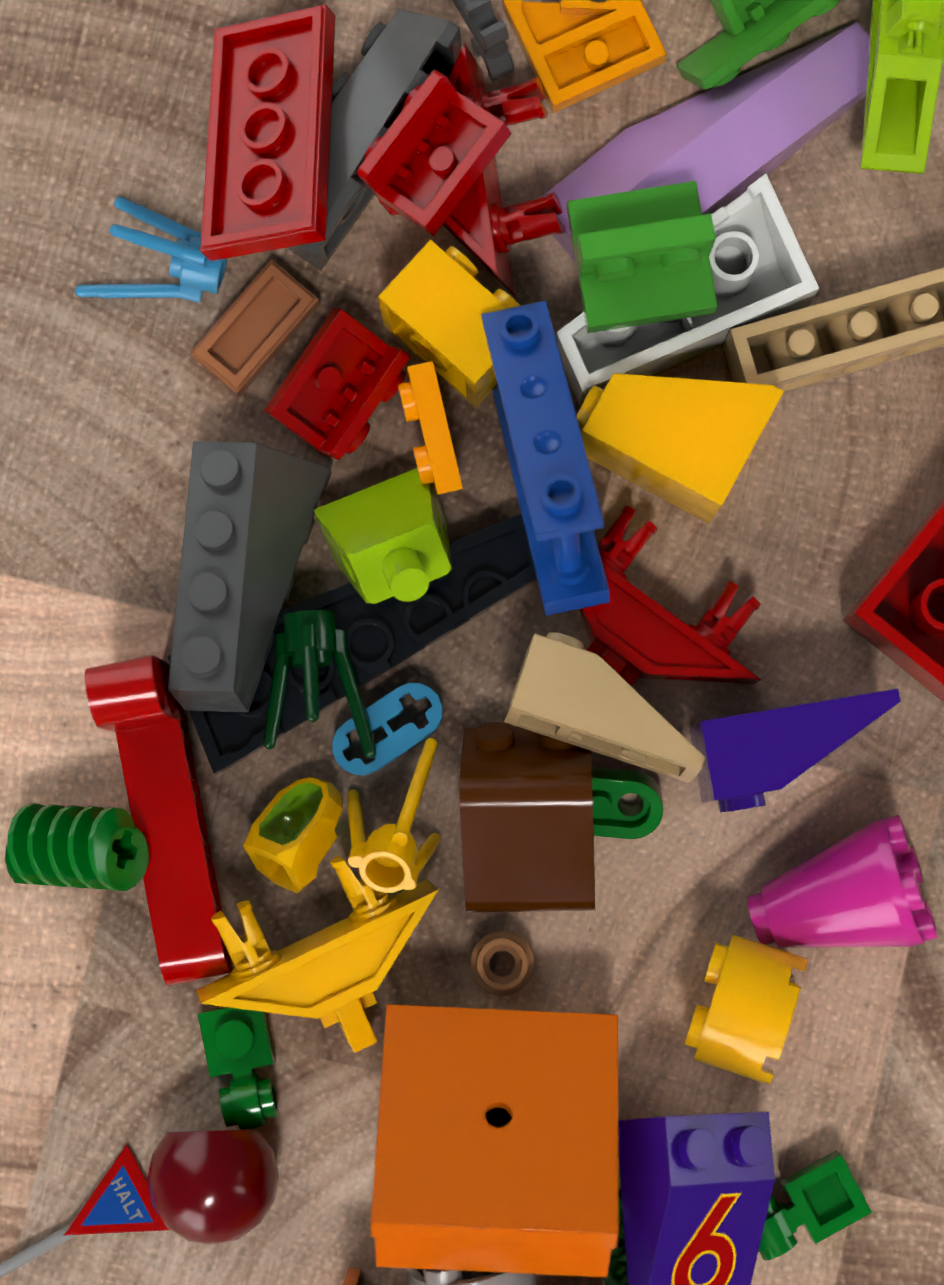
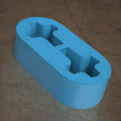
(396, 742)

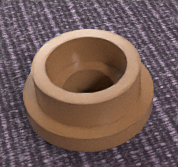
(502, 984)

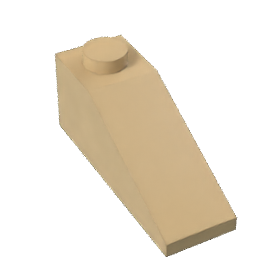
(589, 705)

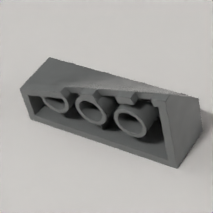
(368, 104)
(238, 560)

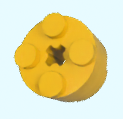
(748, 1008)

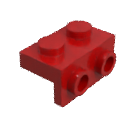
(432, 153)
(338, 386)

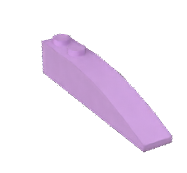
(731, 131)

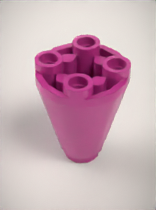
(849, 895)

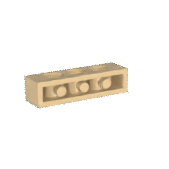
(840, 334)

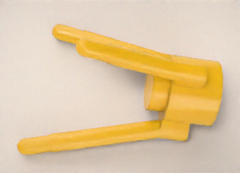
(391, 855)

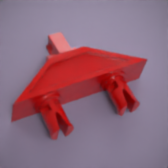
(480, 218)
(649, 641)

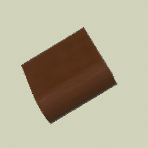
(525, 822)

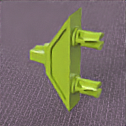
(902, 83)

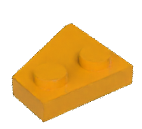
(584, 45)
(424, 403)

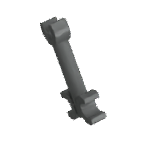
(488, 35)

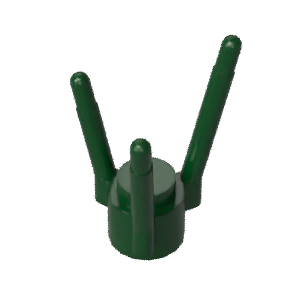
(310, 641)

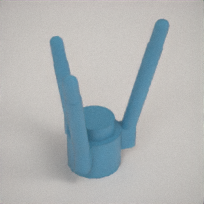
(187, 261)

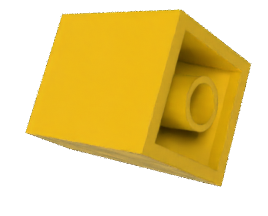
(676, 434)

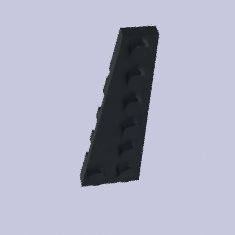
(379, 635)

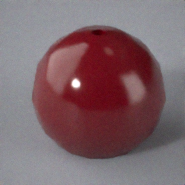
(213, 1183)

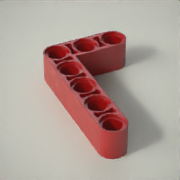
(168, 809)

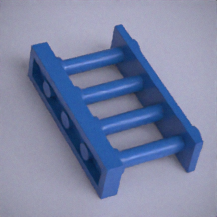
(546, 458)

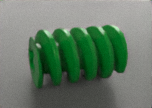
(76, 847)

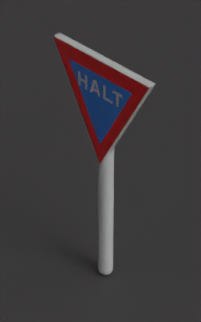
(116, 1206)

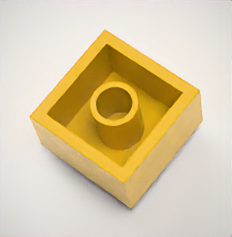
(437, 314)

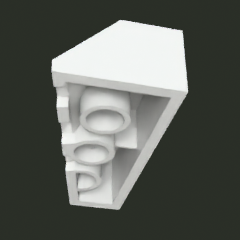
(755, 277)

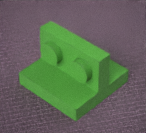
(643, 256)

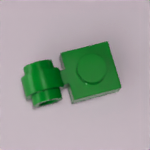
(236, 1044)
(821, 1199)

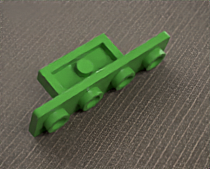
(748, 31)

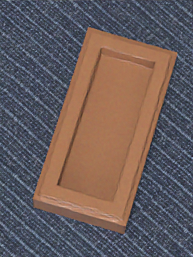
(255, 328)

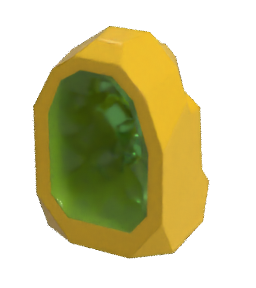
(295, 832)

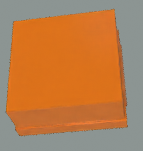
(497, 1141)

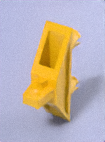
(327, 972)

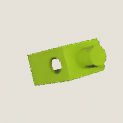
(388, 538)

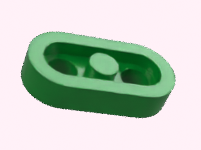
(622, 820)

